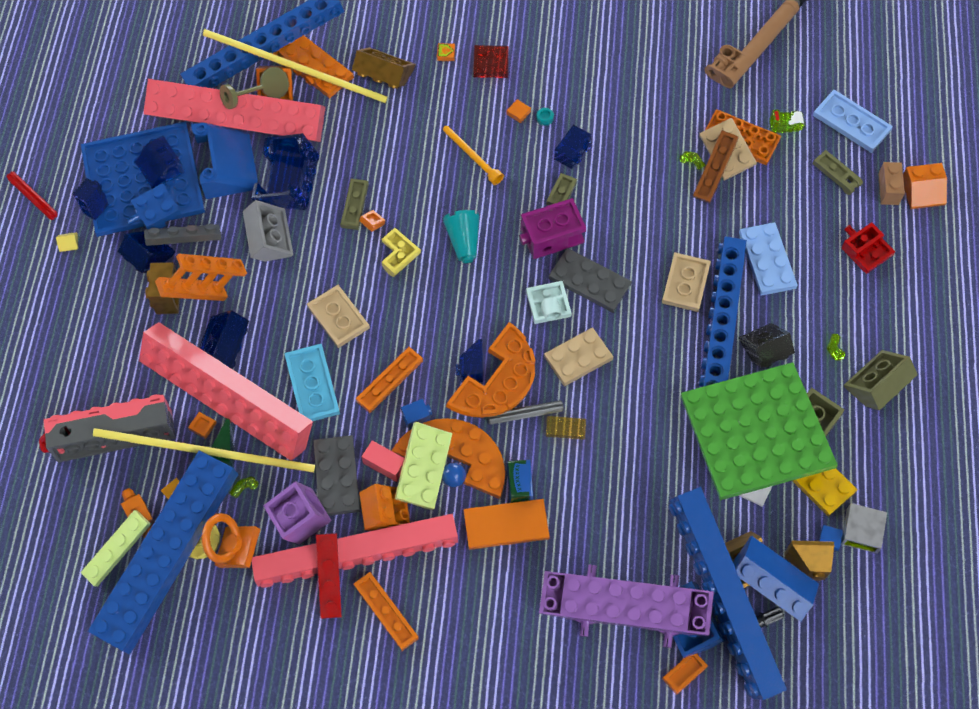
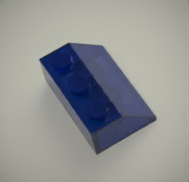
(224, 337)

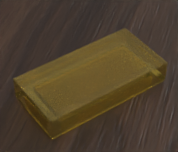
(566, 427)

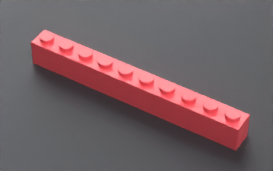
(357, 549)

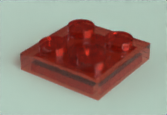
(490, 61)

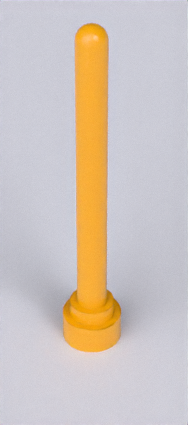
(494, 175)

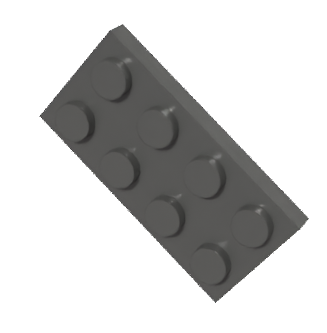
(590, 280)
(337, 475)

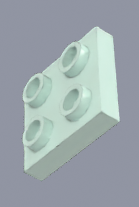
(548, 302)

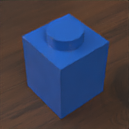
(416, 412)

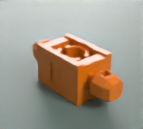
(136, 502)

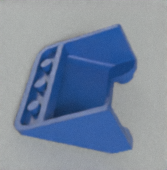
(231, 160)

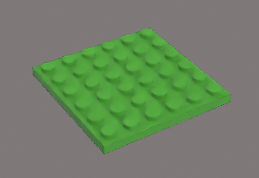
(758, 431)

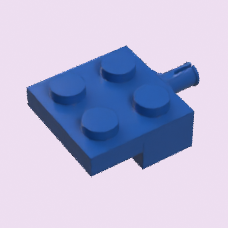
(154, 208)

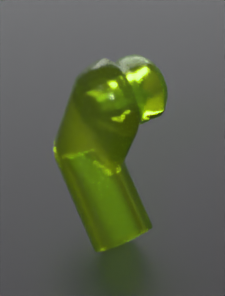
(688, 156)
(833, 349)
(242, 484)

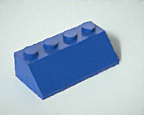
(776, 578)

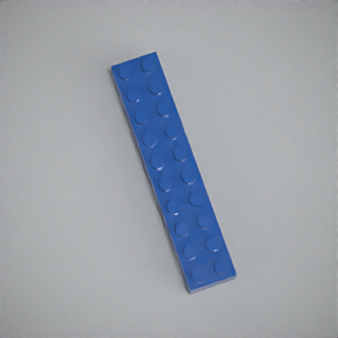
(163, 553)
(729, 598)

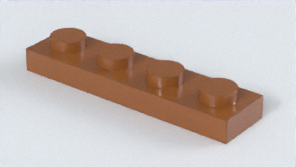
(715, 166)

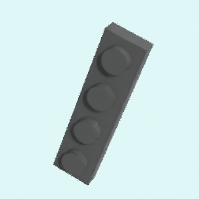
(182, 234)

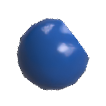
(454, 474)

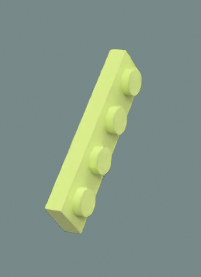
(115, 548)

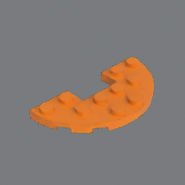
(507, 384)
(473, 448)

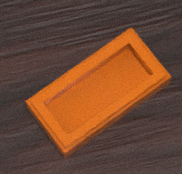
(684, 673)

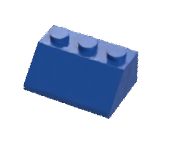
(695, 644)

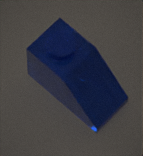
(471, 363)

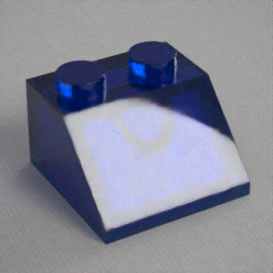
(159, 162)
(139, 255)

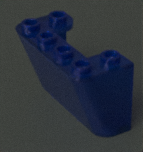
(290, 172)

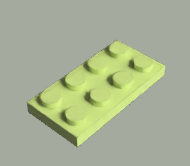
(423, 466)

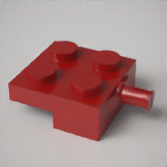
(867, 247)

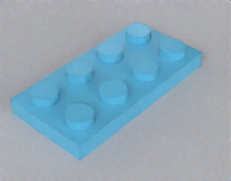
(312, 383)

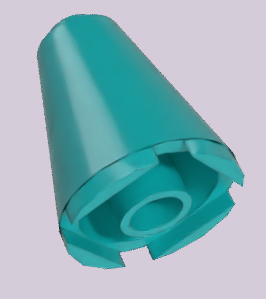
(463, 233)

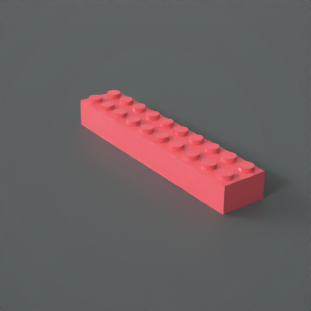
(251, 114)
(225, 391)

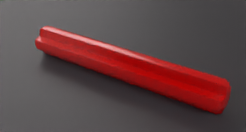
(35, 198)

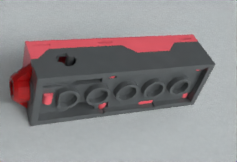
(72, 434)

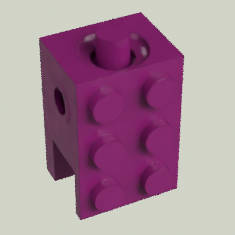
(552, 228)

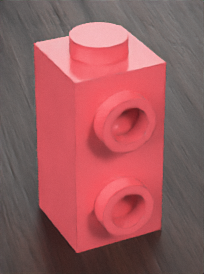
(383, 461)

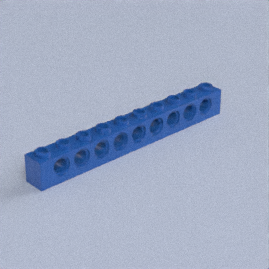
(267, 38)
(735, 249)

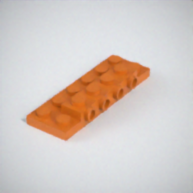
(310, 55)

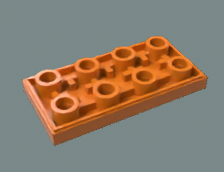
(759, 140)
(506, 524)

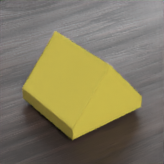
(67, 242)

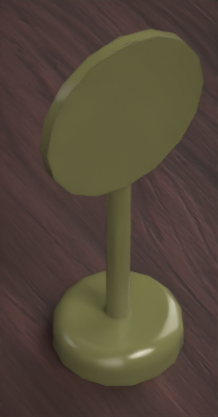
(272, 82)

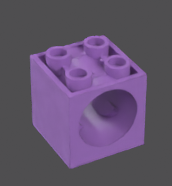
(297, 513)

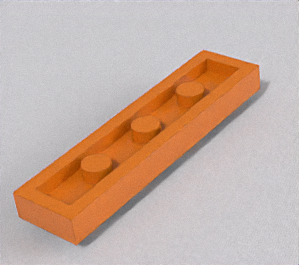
(389, 379)
(386, 611)

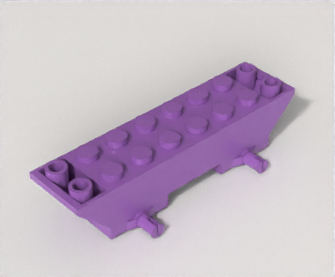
(627, 603)

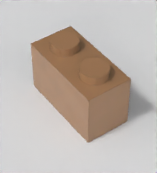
(891, 183)

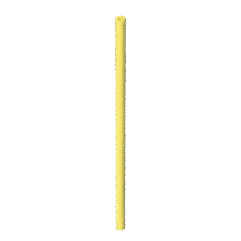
(285, 62)
(208, 450)

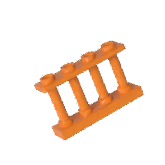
(200, 289)

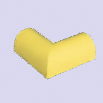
(403, 252)

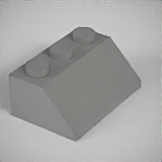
(267, 232)

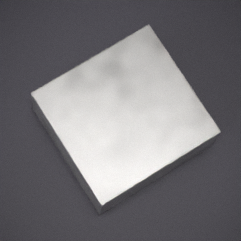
(864, 528)

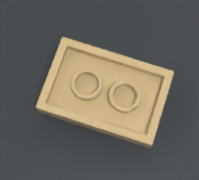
(741, 157)
(686, 282)
(338, 316)
(578, 356)

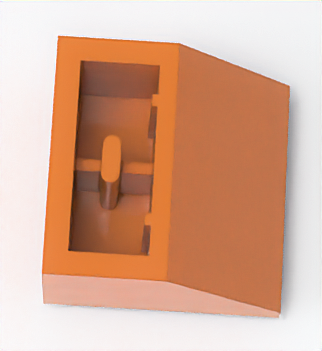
(381, 509)

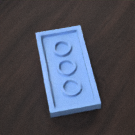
(852, 121)
(768, 259)

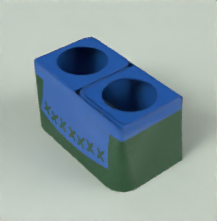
(520, 480)

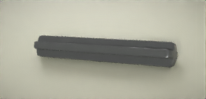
(527, 412)

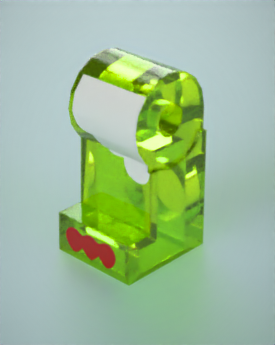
(786, 121)

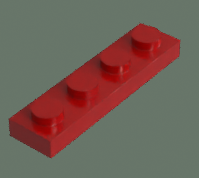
(328, 575)

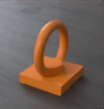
(236, 545)

